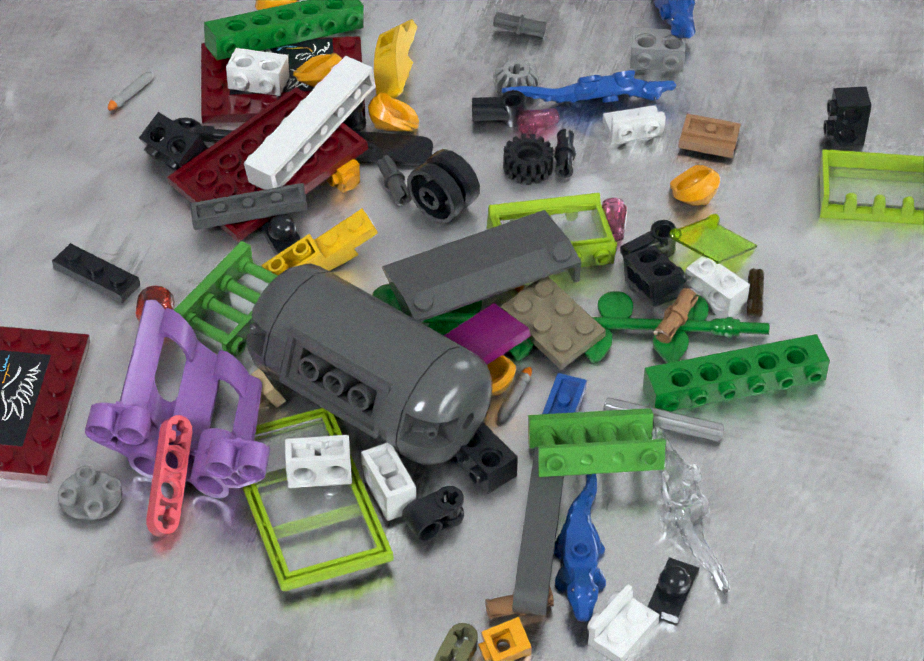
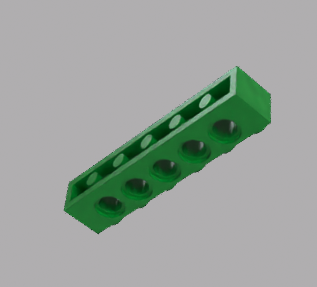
(282, 25)
(736, 373)

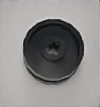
(443, 186)

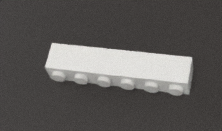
(310, 124)

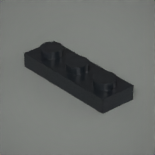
(96, 273)

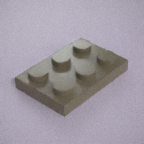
(554, 321)

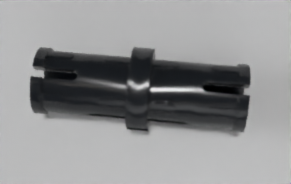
(564, 153)

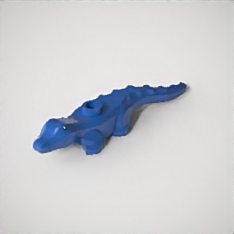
(678, 15)
(599, 87)
(579, 553)

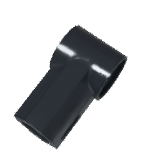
(502, 108)
(658, 236)

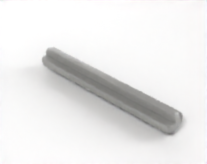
(673, 421)

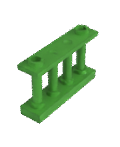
(213, 287)
(595, 442)

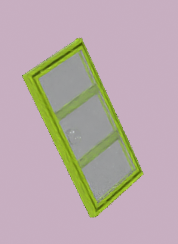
(317, 528)

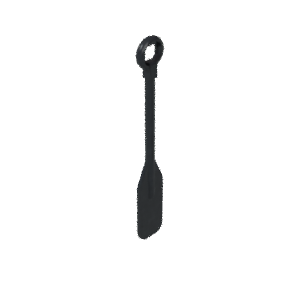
(401, 148)

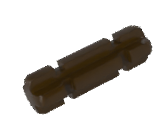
(756, 293)

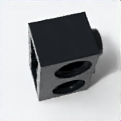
(847, 116)
(175, 140)
(653, 275)
(487, 460)

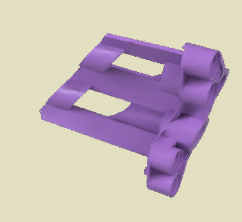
(133, 424)

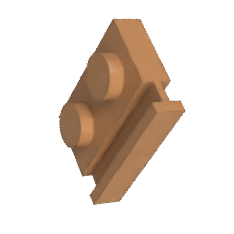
(709, 135)

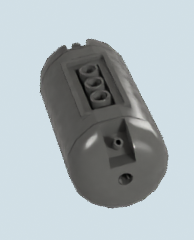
(369, 364)

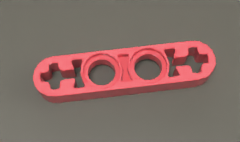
(174, 477)

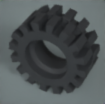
(528, 148)

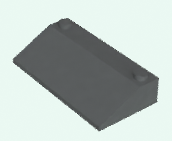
(481, 266)

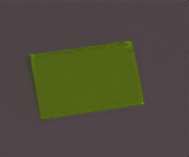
(712, 239)

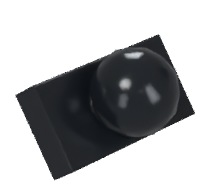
(280, 232)
(673, 589)

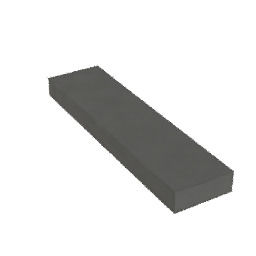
(248, 206)

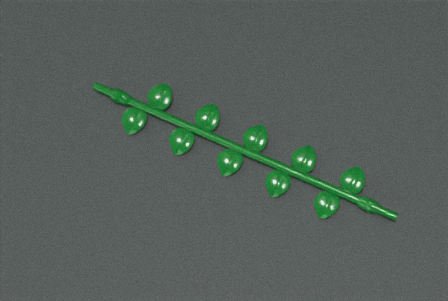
(616, 311)

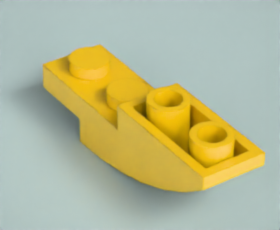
(392, 58)
(328, 249)

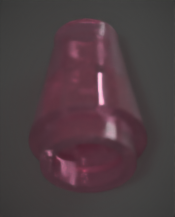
(537, 120)
(616, 215)

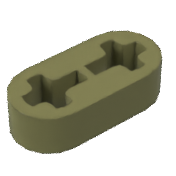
(449, 646)

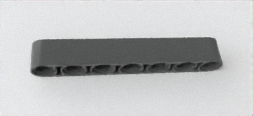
(537, 543)

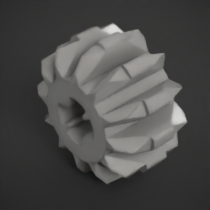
(514, 74)

